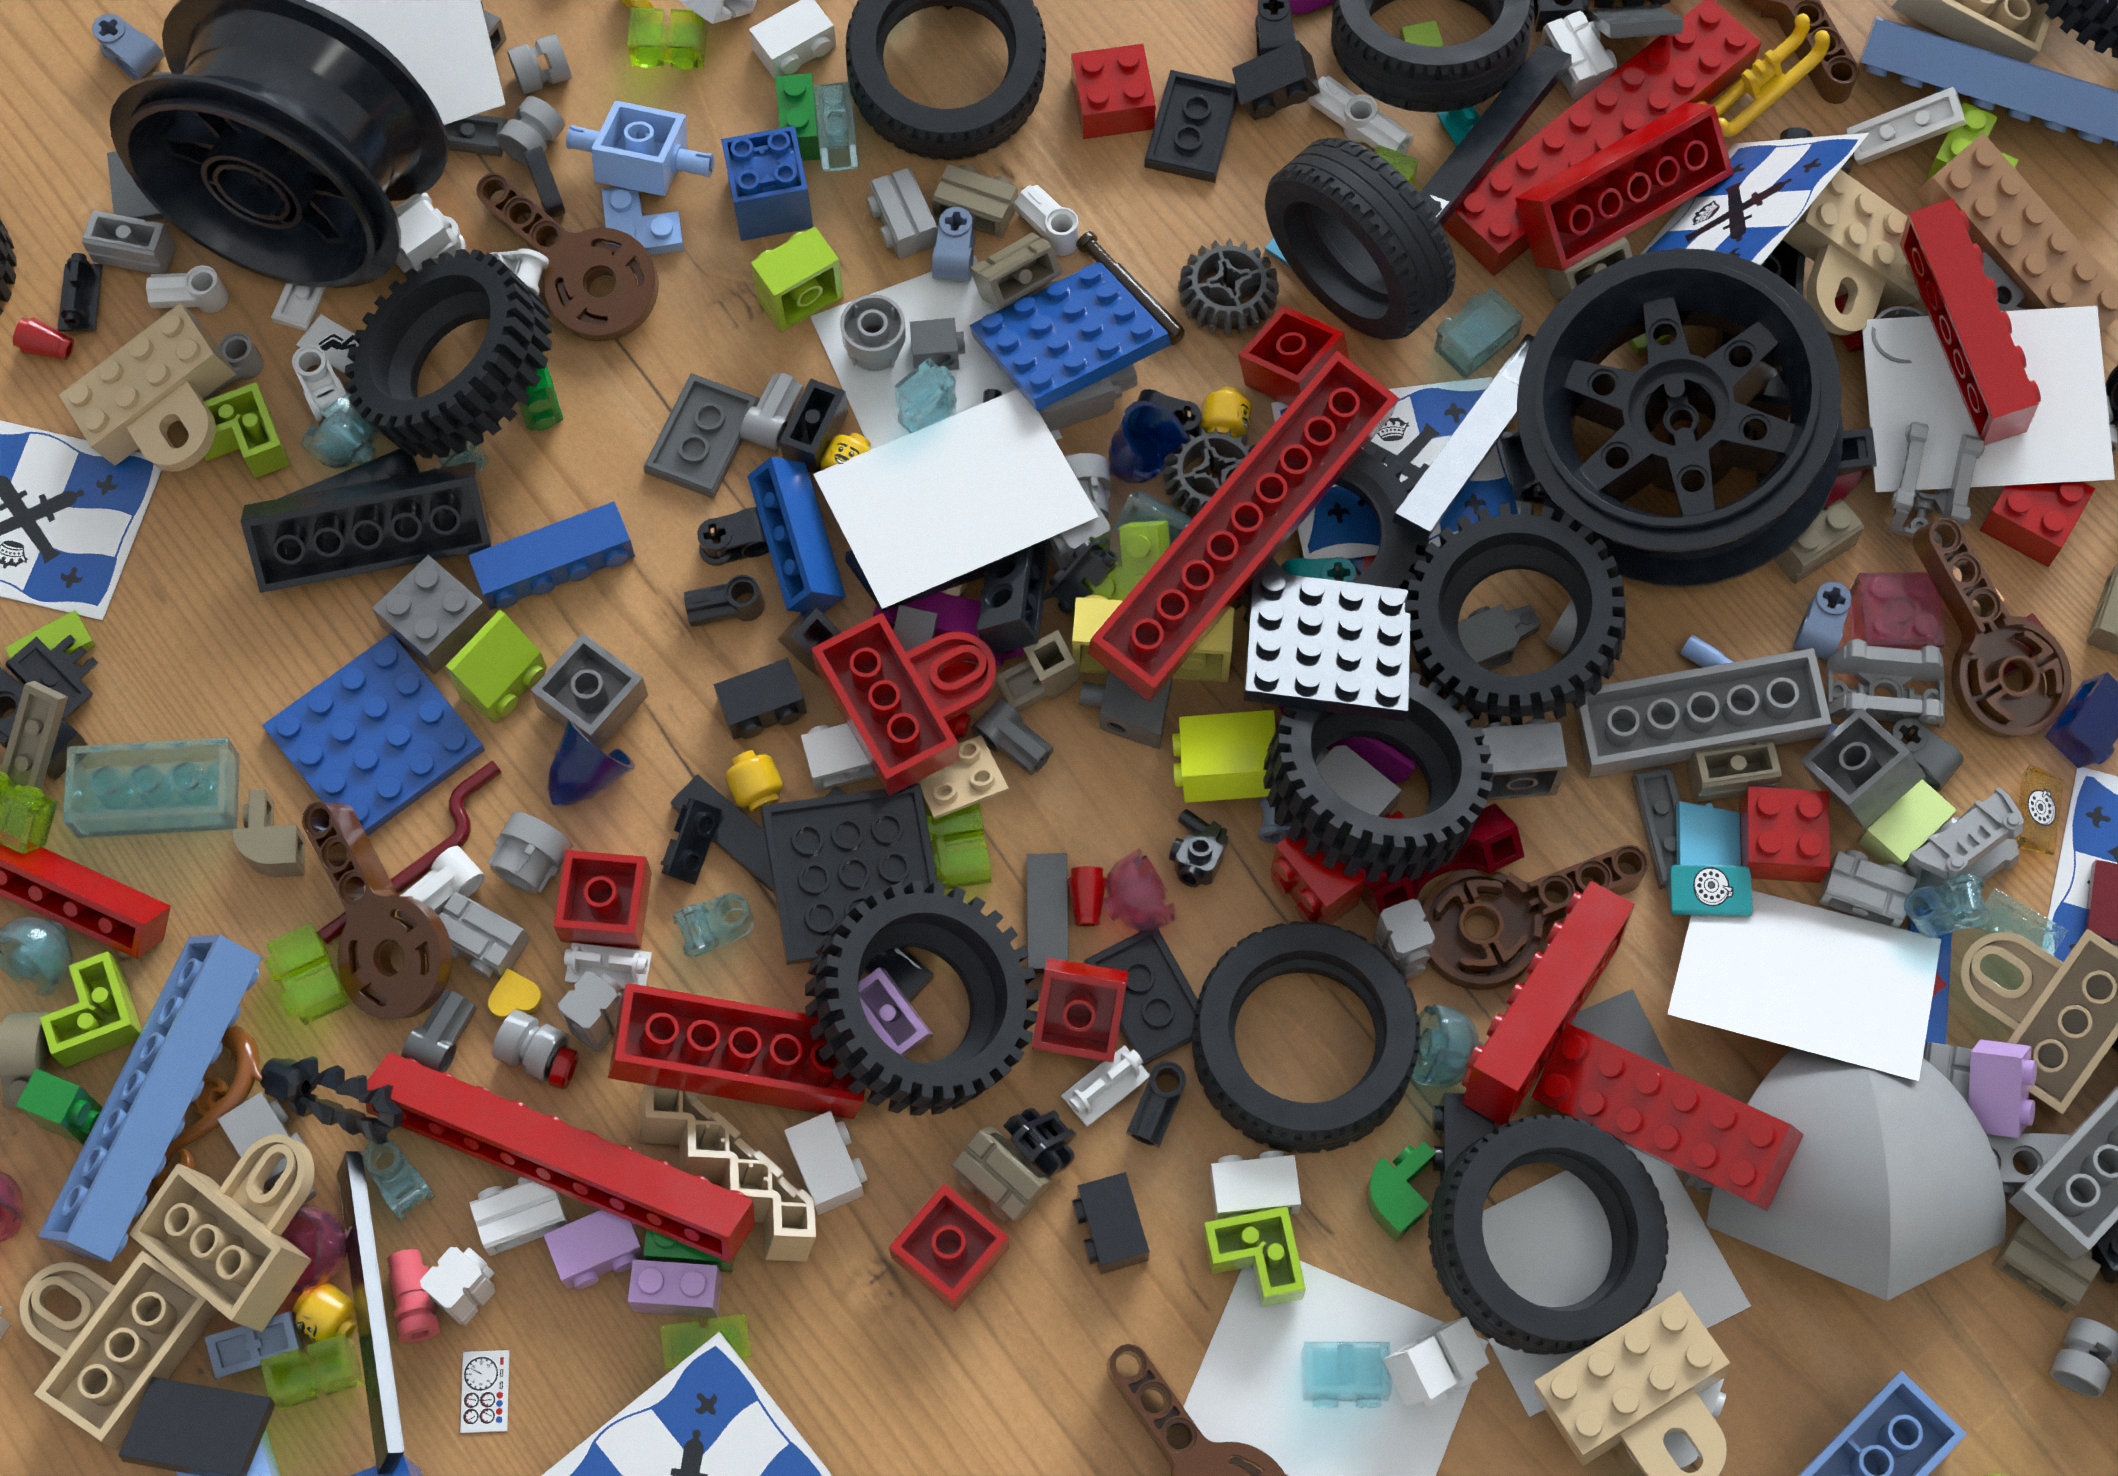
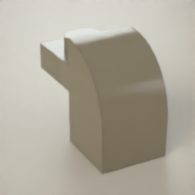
(1045, 673)
(266, 847)
(21, 1051)

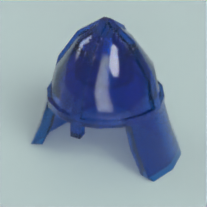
(1144, 442)
(582, 768)

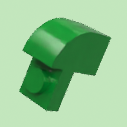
(1389, 1193)

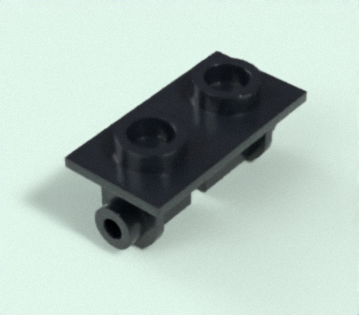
(80, 294)
(1521, 476)
(1089, 563)
(695, 829)

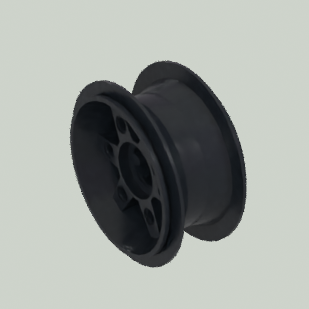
(281, 139)
(1773, 336)

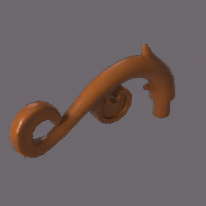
(246, 1054)

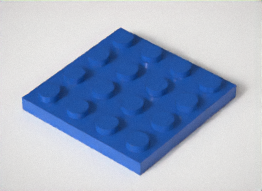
(1069, 335)
(374, 735)

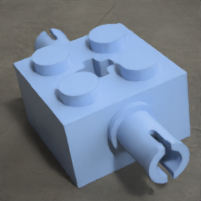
(640, 148)

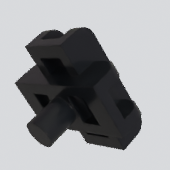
(1039, 1145)

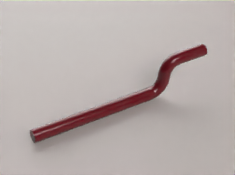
(424, 863)

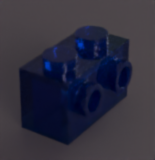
(2088, 722)

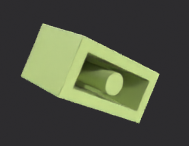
(1907, 825)

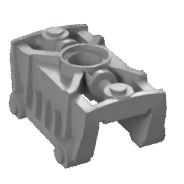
(1949, 502)
(1888, 669)
(1974, 844)

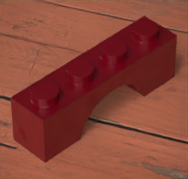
(1489, 847)

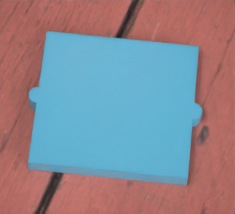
(1707, 835)

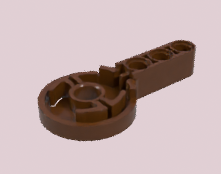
(1837, 62)
(578, 261)
(1990, 644)
(1516, 915)
(372, 924)
(1200, 1455)

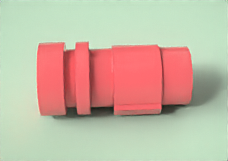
(413, 1309)

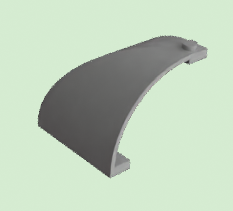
(1883, 1181)

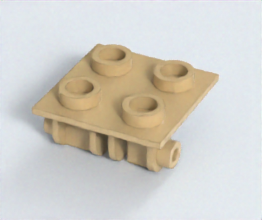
(965, 781)

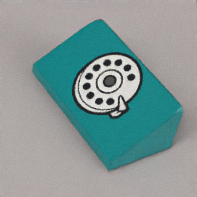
(1709, 890)

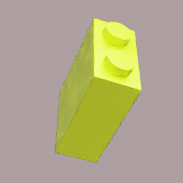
(1223, 755)

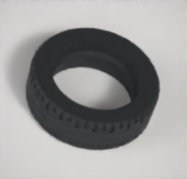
(1431, 76)
(946, 131)
(1360, 238)
(1328, 953)
(1626, 1197)

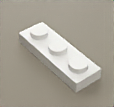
(1908, 125)

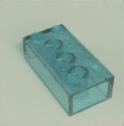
(151, 787)

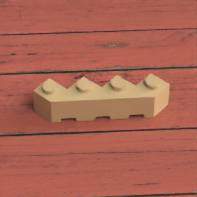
(715, 1151)

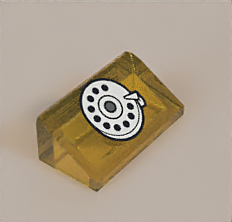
(2040, 809)

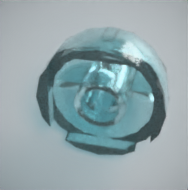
(341, 437)
(36, 952)
(1445, 1046)

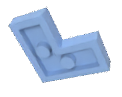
(655, 232)

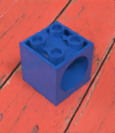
(767, 183)

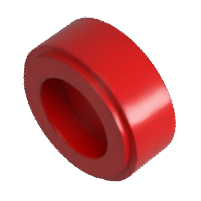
(563, 1067)

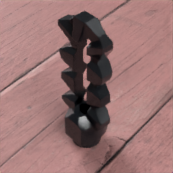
(296, 1080)

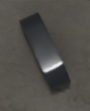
(544, 182)

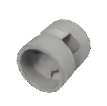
(527, 68)
(533, 126)
(526, 1043)
(2086, 1360)

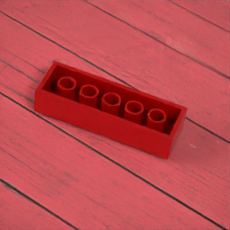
(1624, 186)
(1969, 322)
(1545, 1003)
(726, 1051)
(1668, 1116)

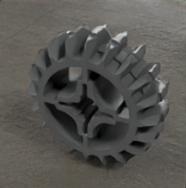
(1241, 272)
(1187, 487)

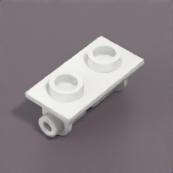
(618, 963)
(1106, 1085)

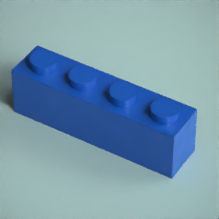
(796, 535)
(552, 556)

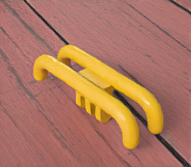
(1767, 81)

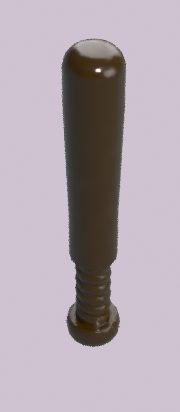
(1089, 244)

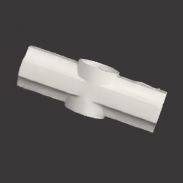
(1346, 107)

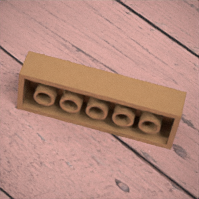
(2021, 232)

